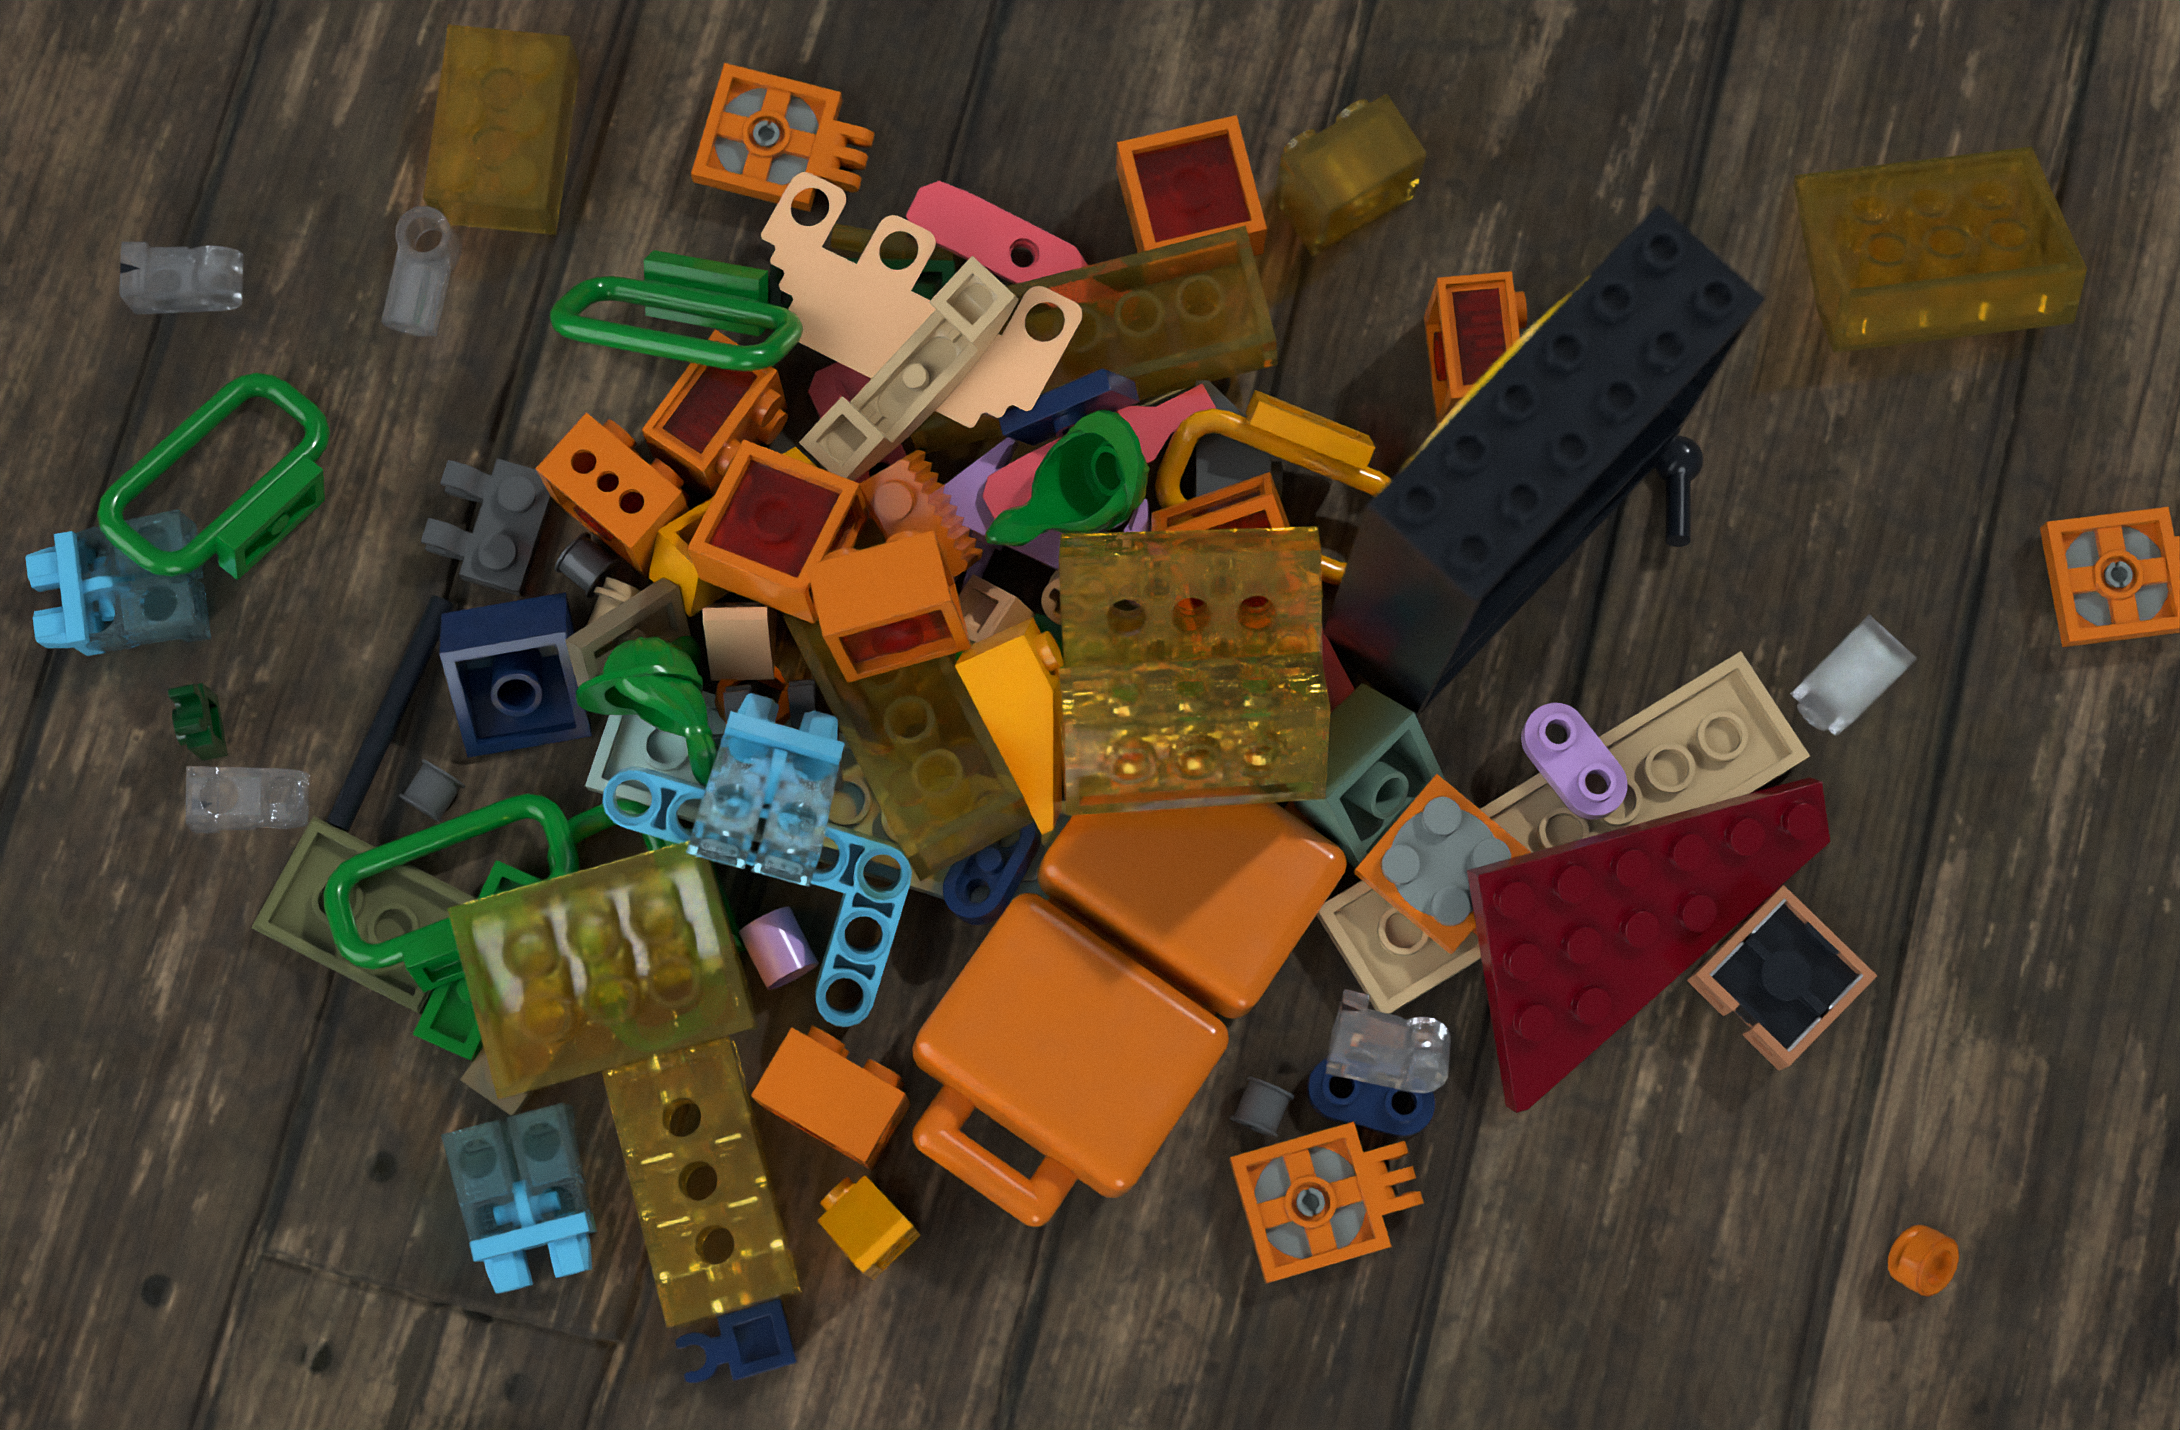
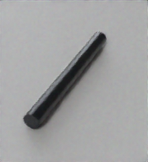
(389, 715)

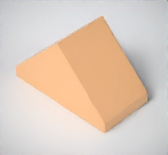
(740, 640)

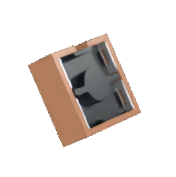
(1782, 977)

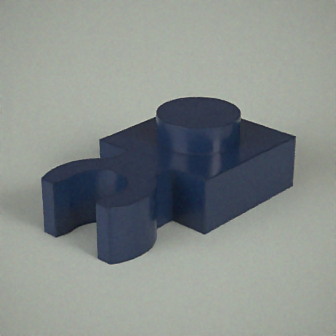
(750, 1341)

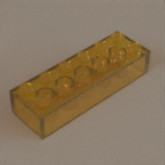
(1148, 317)
(920, 749)

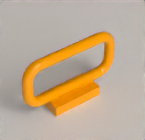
(1284, 433)

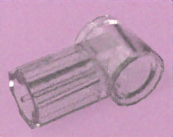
(420, 278)

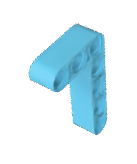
(845, 876)

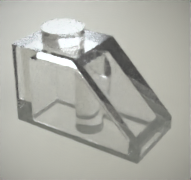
(1851, 677)

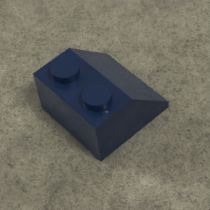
(512, 674)

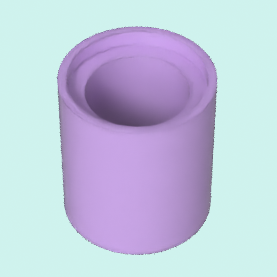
(778, 948)

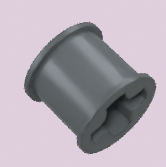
(587, 564)
(432, 791)
(1262, 1107)

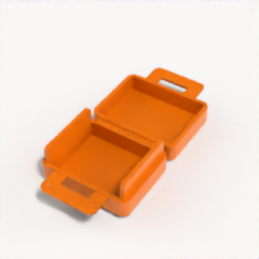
(1098, 1007)

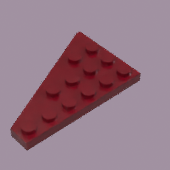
(1612, 919)

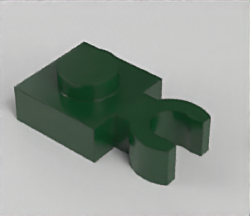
(198, 720)

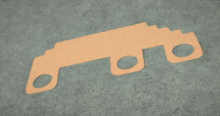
(868, 310)

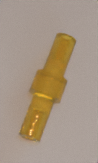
(894, 246)

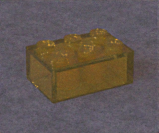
(502, 129)

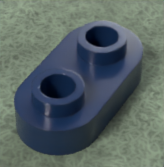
(993, 867)
(1368, 1105)

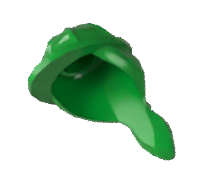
(1081, 485)
(660, 687)

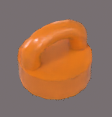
(1923, 1259)

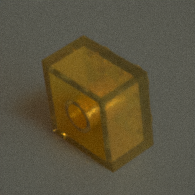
(1348, 173)

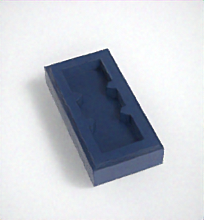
(1064, 406)

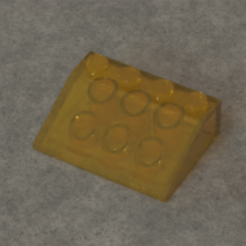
(1937, 249)
(601, 969)

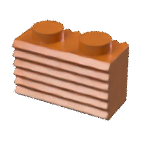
(911, 499)

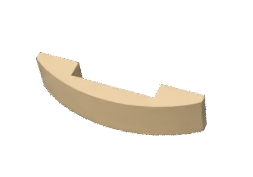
(917, 377)

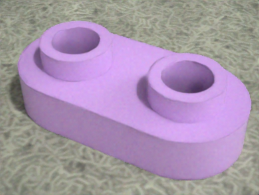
(1569, 763)

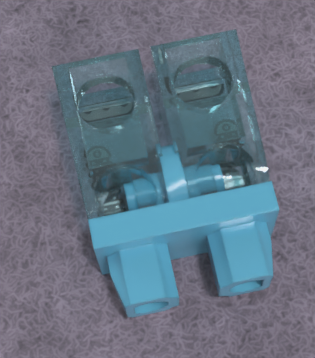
(110, 598)
(773, 766)
(515, 1215)

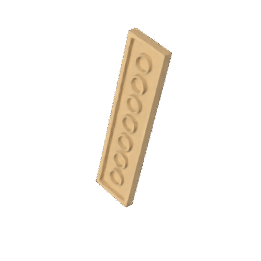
(1679, 754)

